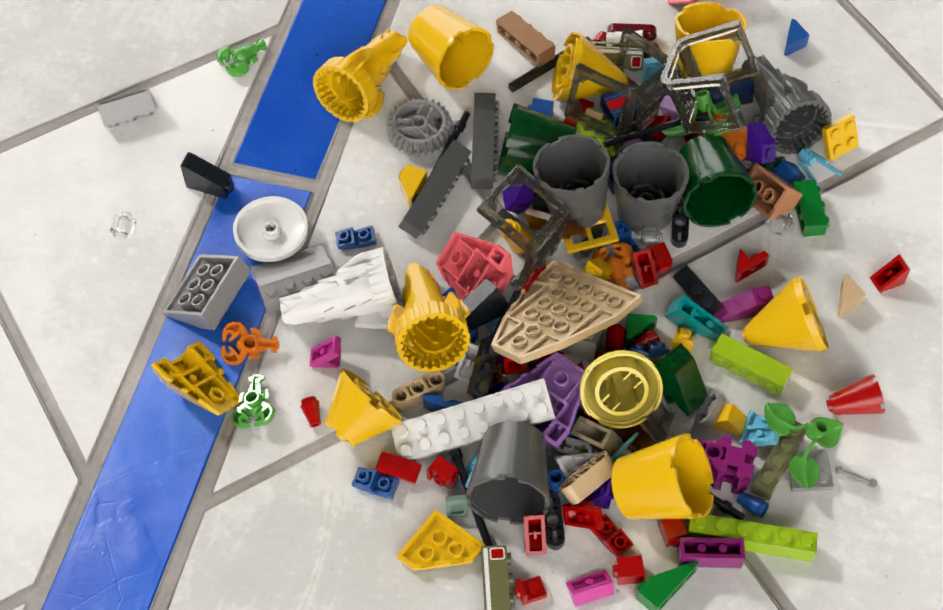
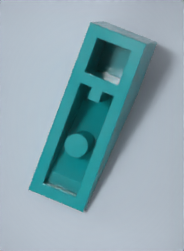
(688, 314)

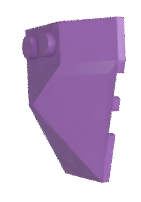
(563, 385)

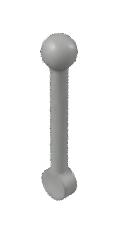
(872, 482)

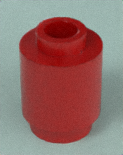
(615, 338)

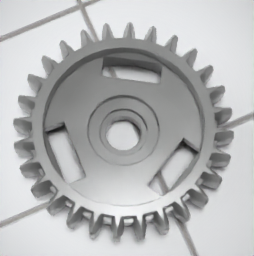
(418, 138)

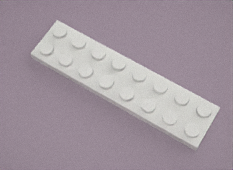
(470, 420)

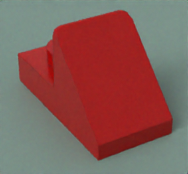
(747, 266)
(583, 515)

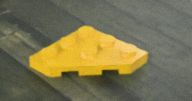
(439, 545)

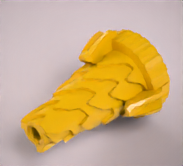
(352, 84)
(430, 328)

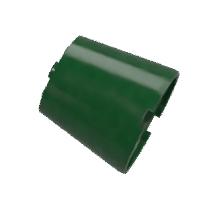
(526, 136)
(717, 182)

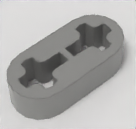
(710, 409)
(572, 447)

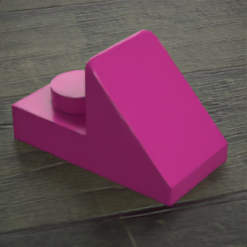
(326, 354)

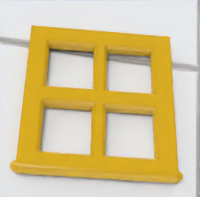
(591, 243)

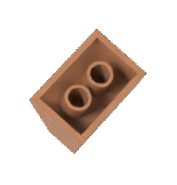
(773, 193)

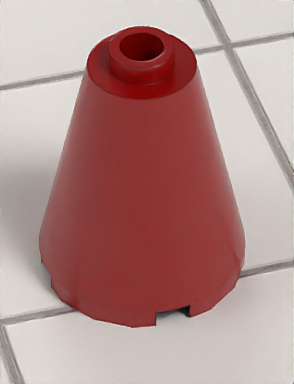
(857, 398)

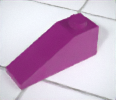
(744, 305)

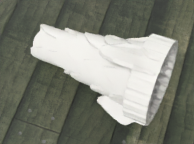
(360, 288)

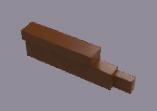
(537, 219)

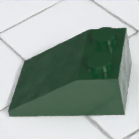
(682, 379)

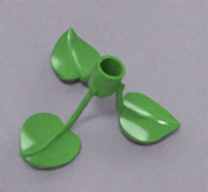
(704, 104)
(820, 430)

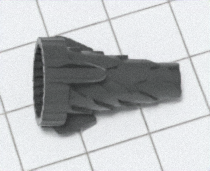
(788, 109)

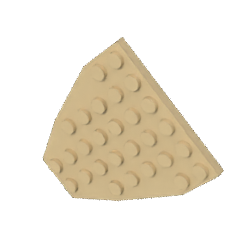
(559, 312)

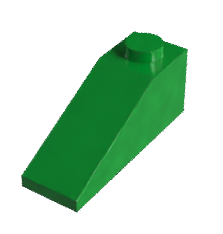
(663, 586)

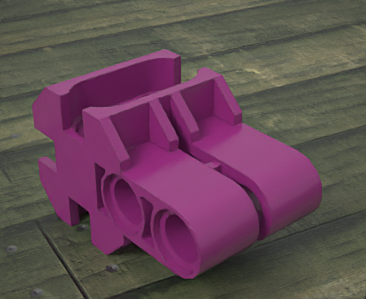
(730, 462)

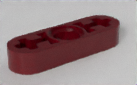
(649, 30)

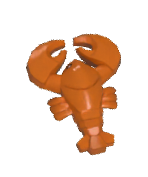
(619, 270)
(246, 344)

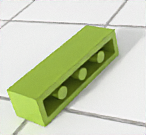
(750, 364)

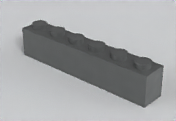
(483, 141)
(434, 190)

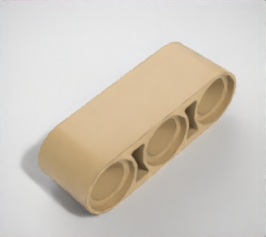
(422, 383)
(587, 478)

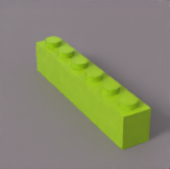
(758, 536)

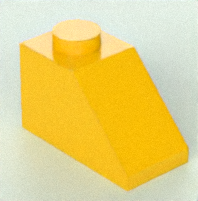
(411, 182)

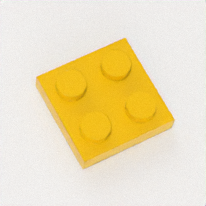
(840, 137)

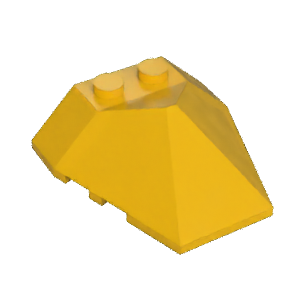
(198, 379)

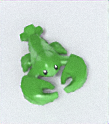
(241, 55)
(254, 404)

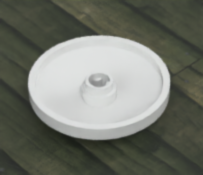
(270, 229)

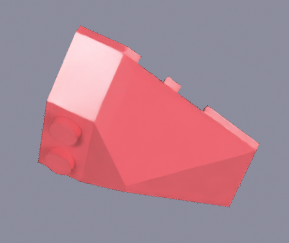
(470, 261)

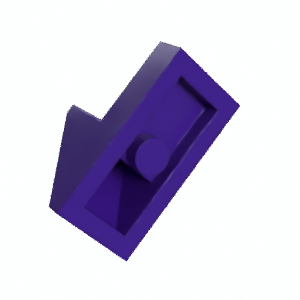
(602, 495)

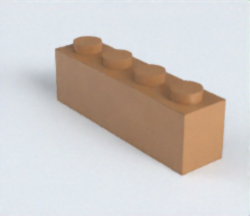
(525, 38)

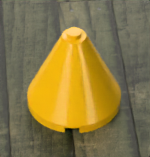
(582, 51)
(788, 321)

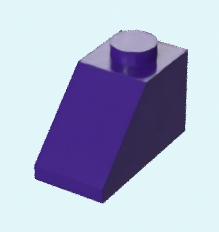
(760, 144)
(517, 198)

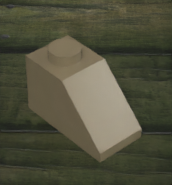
(596, 435)

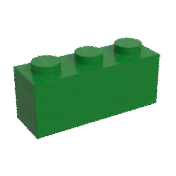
(811, 209)

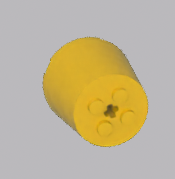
(450, 46)
(715, 54)
(664, 481)

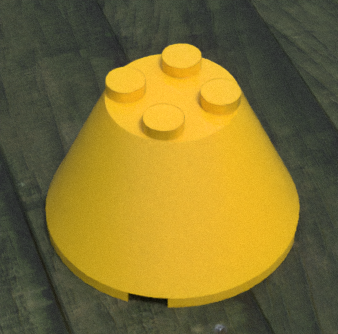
(358, 412)

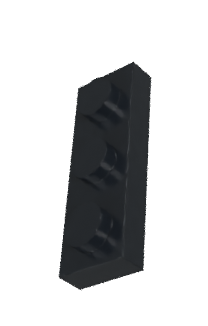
(697, 290)
(482, 370)

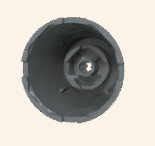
(578, 174)
(648, 184)
(510, 474)

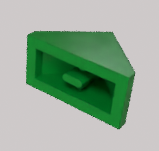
(637, 324)

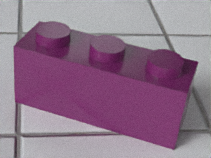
(711, 552)

